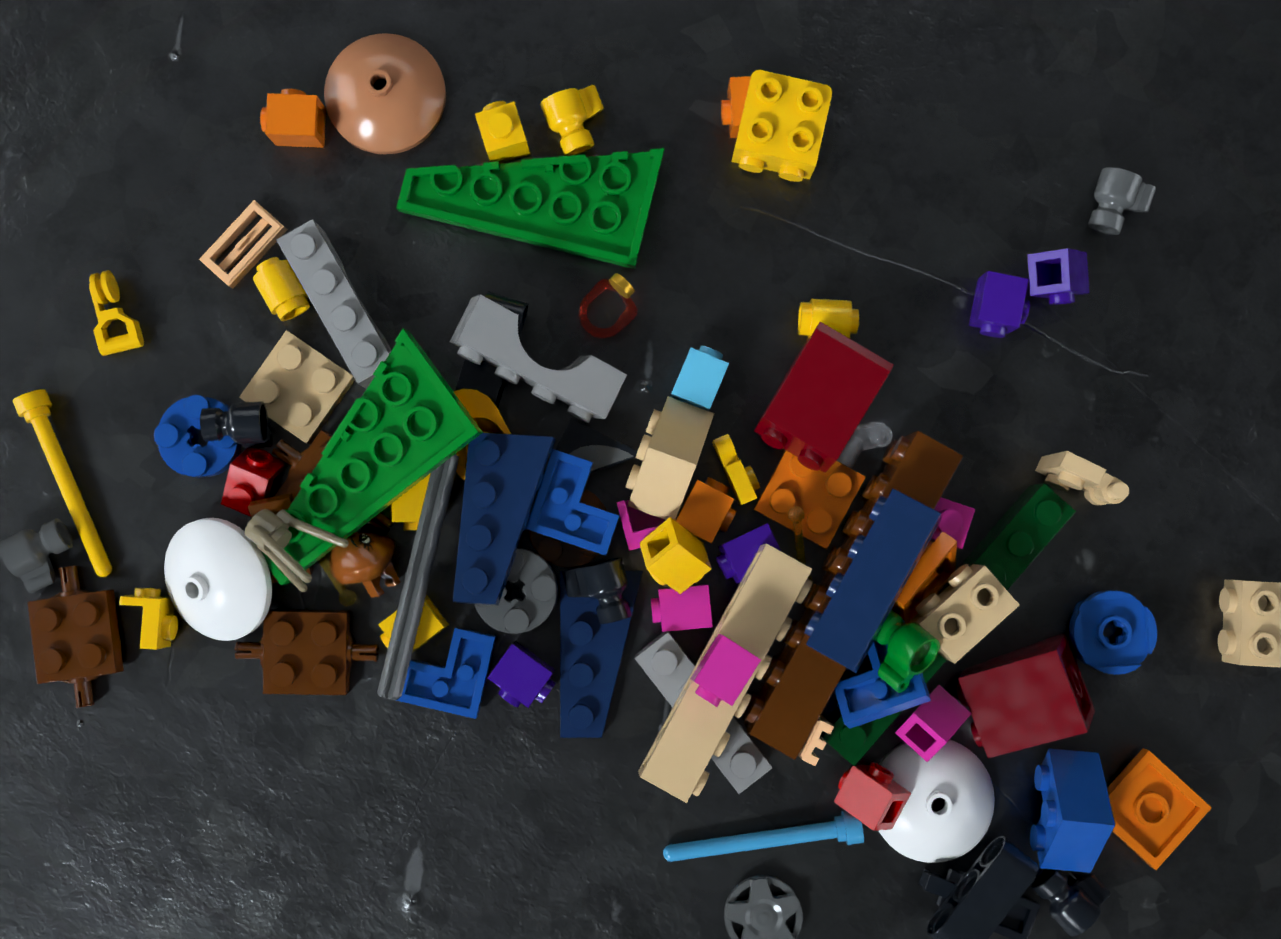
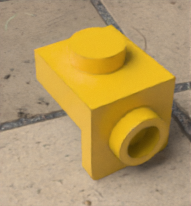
(158, 617)

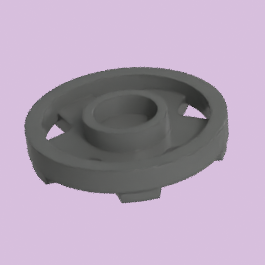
(763, 914)

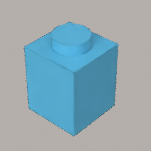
(700, 377)

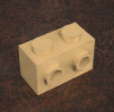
(965, 610)
(1251, 623)

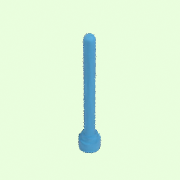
(843, 828)

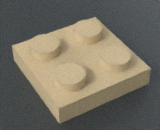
(298, 387)

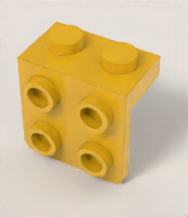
(782, 125)

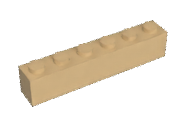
(752, 621)

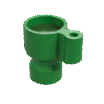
(909, 651)

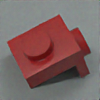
(250, 479)

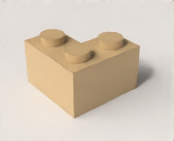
(668, 458)

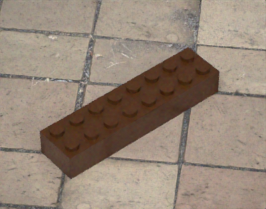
(803, 678)

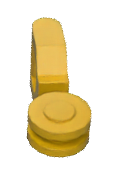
(105, 290)

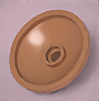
(400, 112)

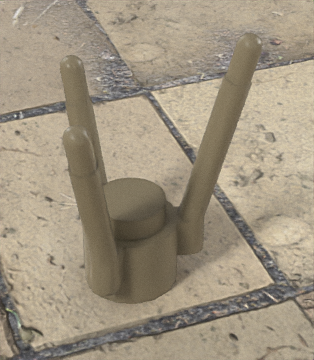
(272, 535)

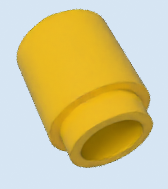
(281, 288)
(833, 313)

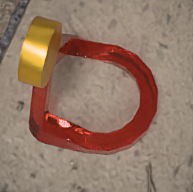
(624, 288)

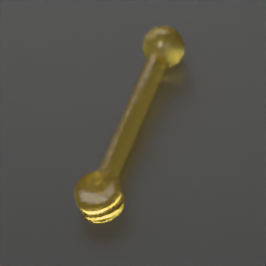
(796, 515)
(346, 597)

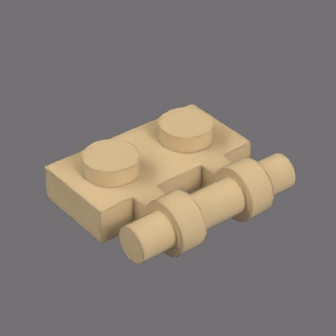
(1068, 471)

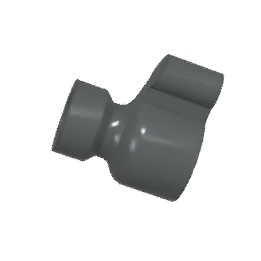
(1117, 192)
(28, 553)

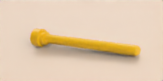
(35, 409)

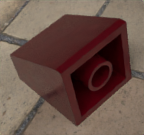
(823, 398)
(1026, 697)

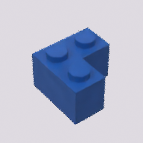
(1073, 812)

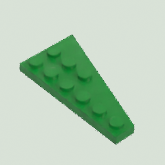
(559, 203)
(380, 450)

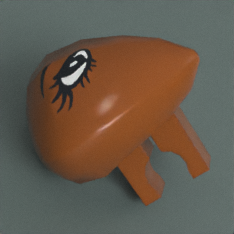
(365, 561)

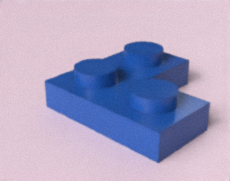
(559, 510)
(460, 683)
(871, 698)

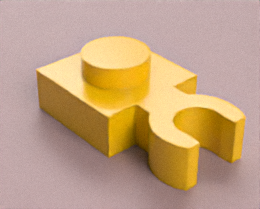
(741, 479)

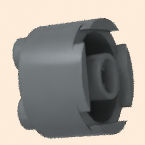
(540, 601)

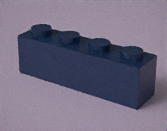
(873, 580)

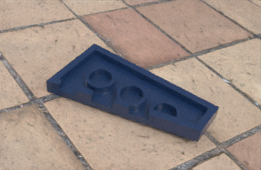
(496, 504)
(589, 660)

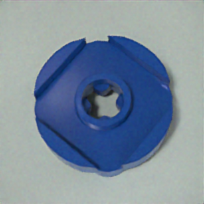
(175, 437)
(1129, 649)

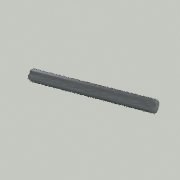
(417, 580)

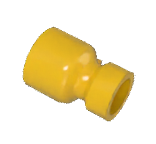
(567, 112)

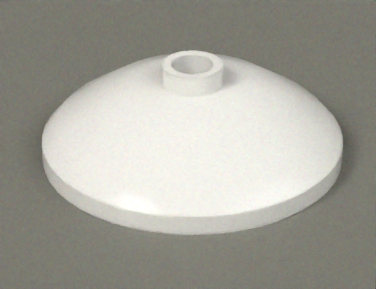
(217, 579)
(967, 795)

